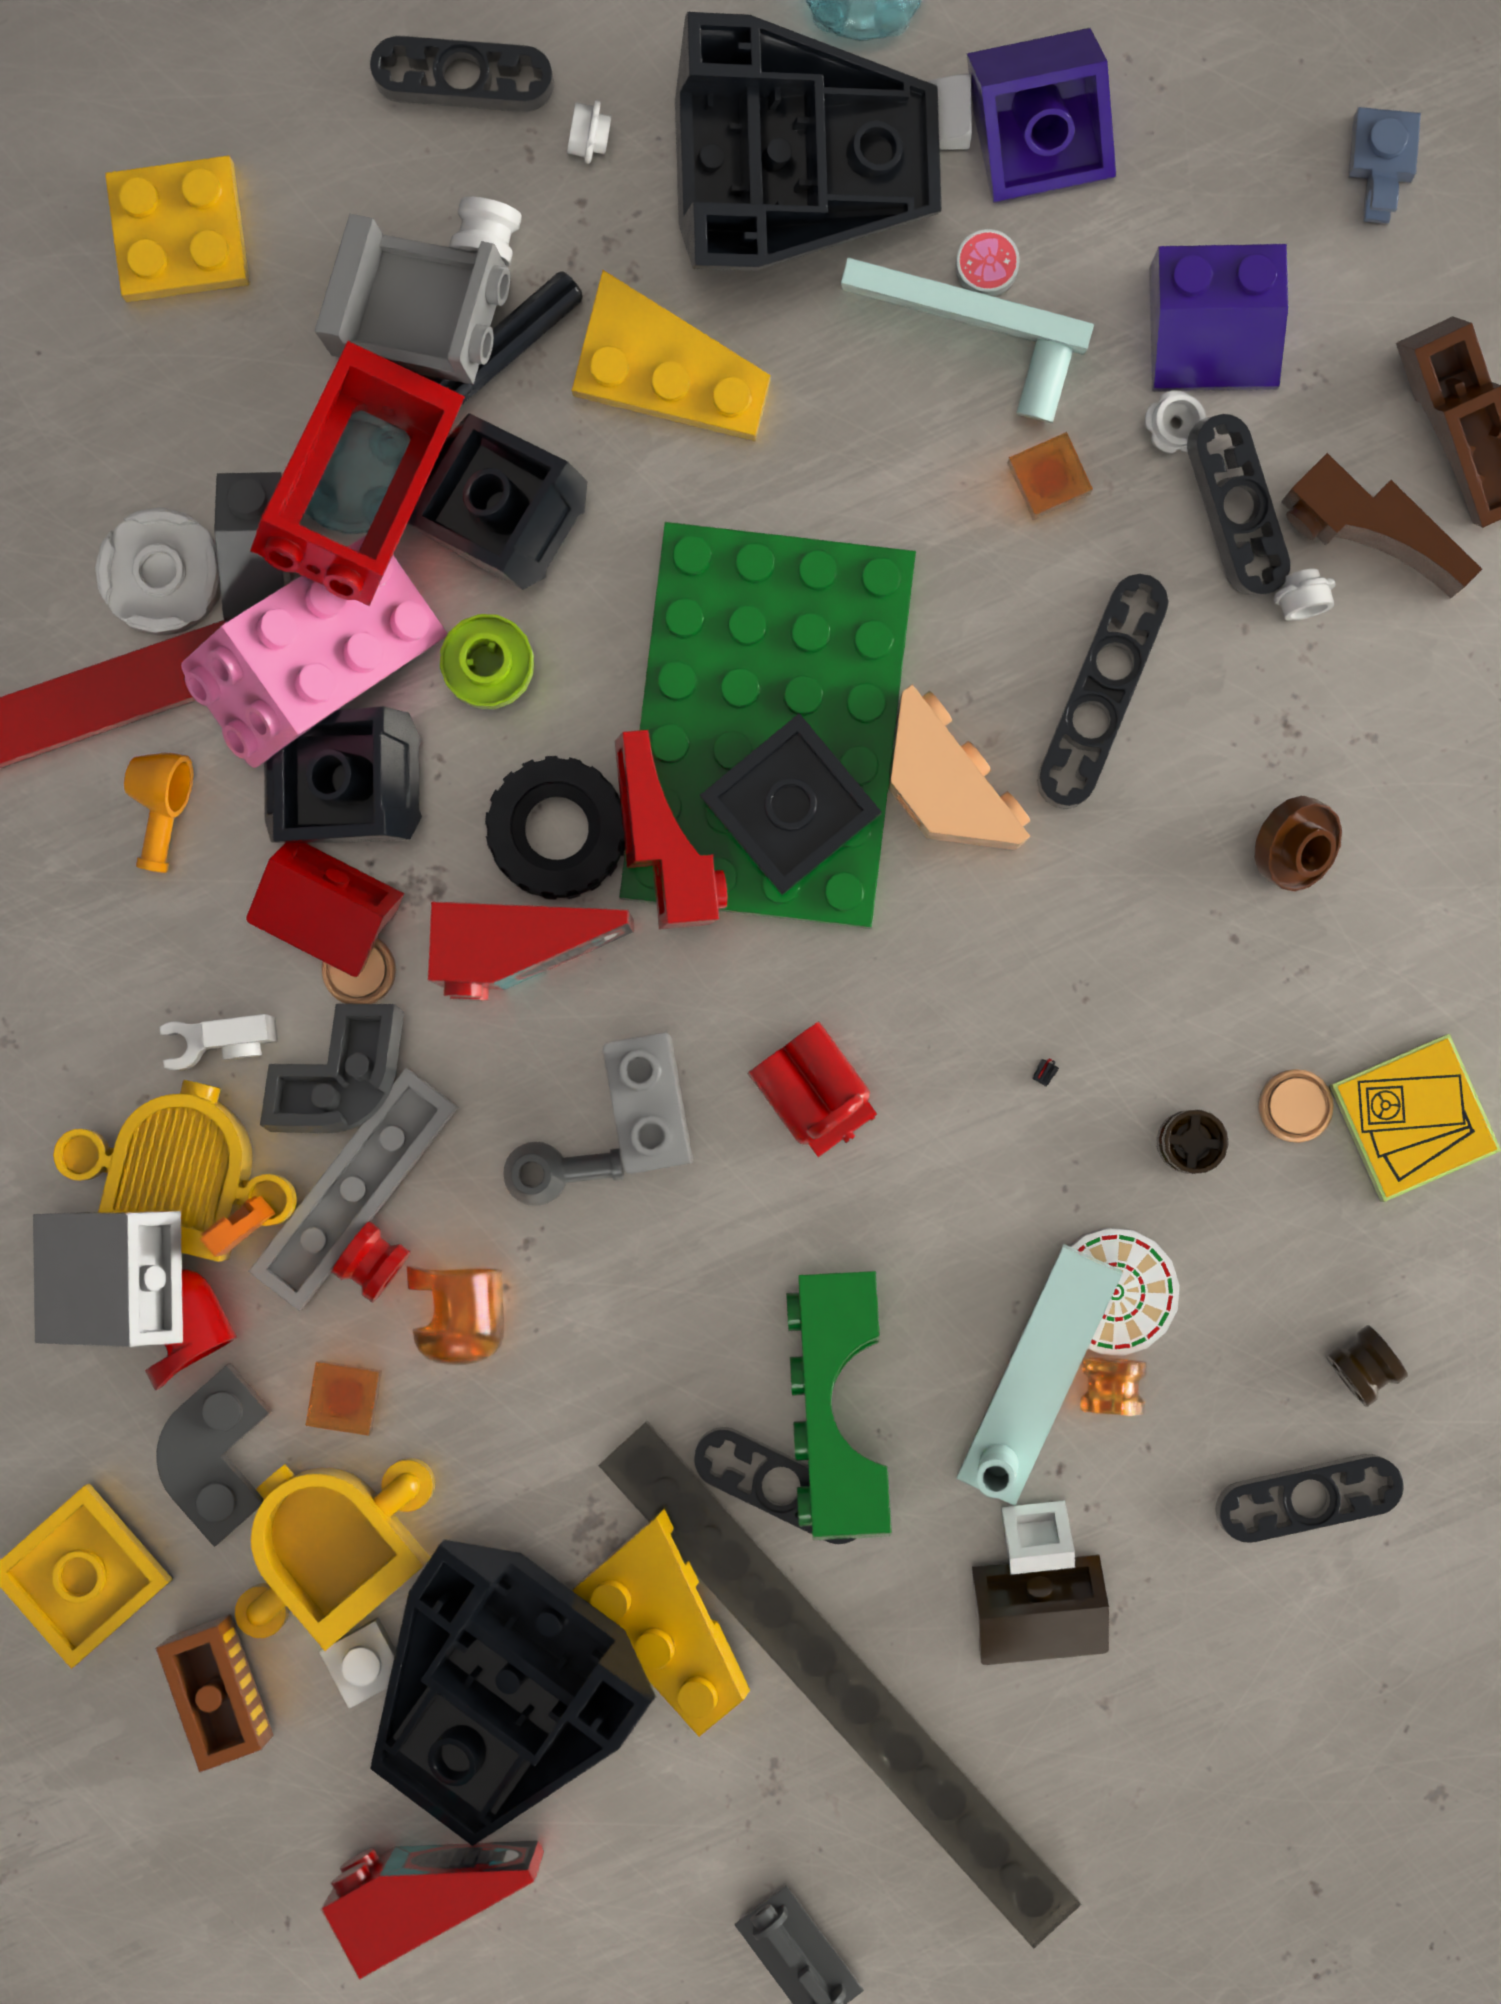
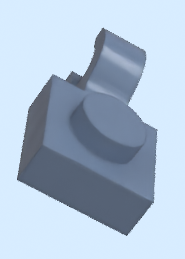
(1384, 153)

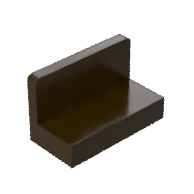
(1041, 1612)

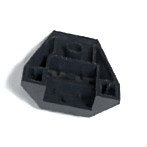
(794, 144)
(501, 1689)

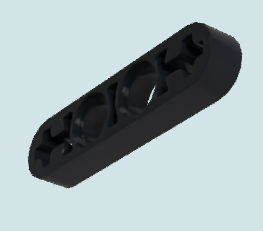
(1108, 694)

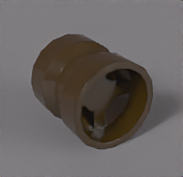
(1203, 1141)

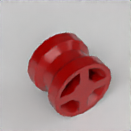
(370, 1261)

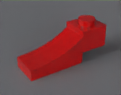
(684, 882)

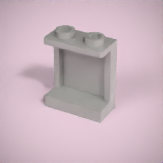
(413, 301)
(647, 1103)
(108, 1278)

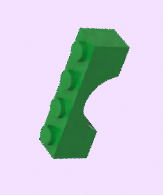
(836, 1323)

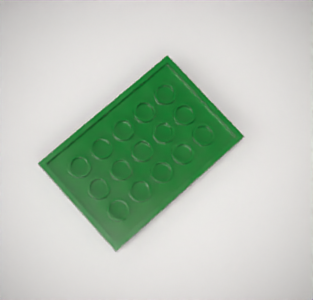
(738, 649)

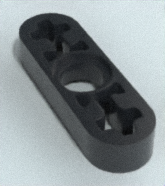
(414, 84)
(1243, 455)
(1352, 1472)
(732, 1477)

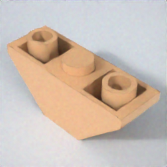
(945, 782)

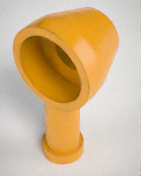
(164, 787)

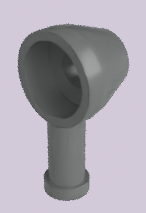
(556, 1171)

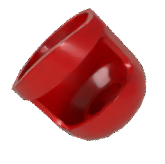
(204, 1330)

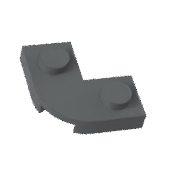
(351, 1083)
(194, 1458)

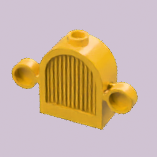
(177, 1157)
(331, 1548)

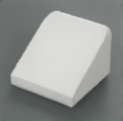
(954, 111)

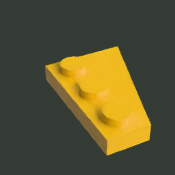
(664, 367)
(677, 1643)

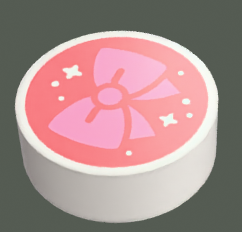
(987, 262)

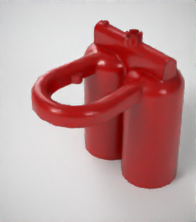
(814, 1090)

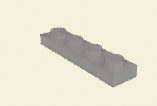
(353, 1189)

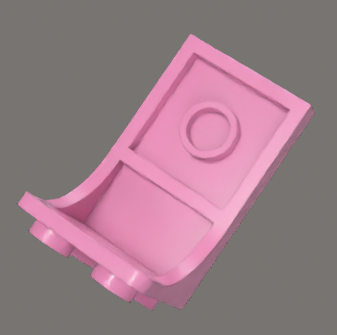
(305, 658)

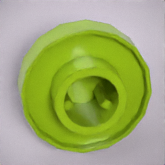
(486, 661)

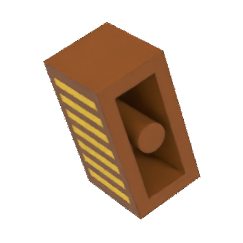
(215, 1693)

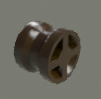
(1367, 1365)

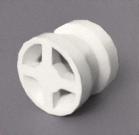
(486, 222)

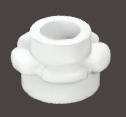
(588, 131)
(1158, 419)
(1305, 595)

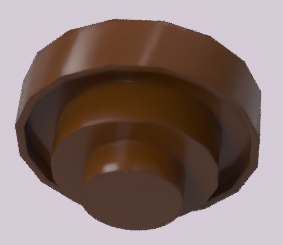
(1298, 843)

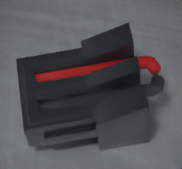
(1045, 1072)

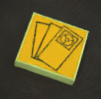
(1415, 1118)

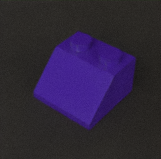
(1043, 114)
(1218, 317)

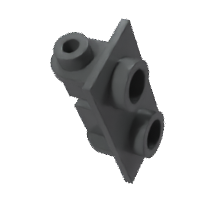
(797, 1952)

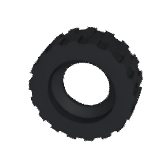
(521, 794)

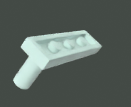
(1054, 333)
(1039, 1374)

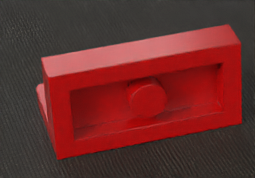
(322, 906)

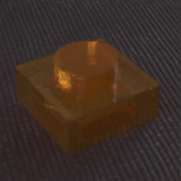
(1049, 475)
(343, 1397)

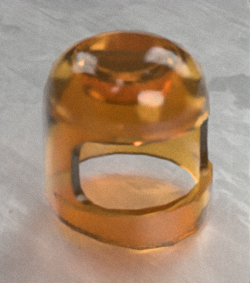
(466, 1314)

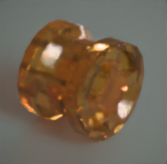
(1113, 1386)

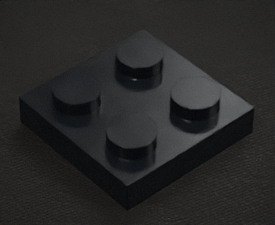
(790, 804)

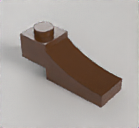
(1463, 407)
(1333, 504)

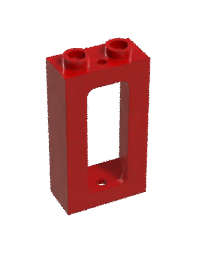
(394, 395)

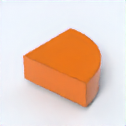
(231, 1231)

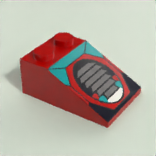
(506, 944)
(418, 1892)

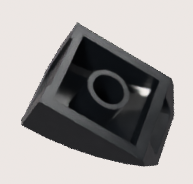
(500, 501)
(346, 780)

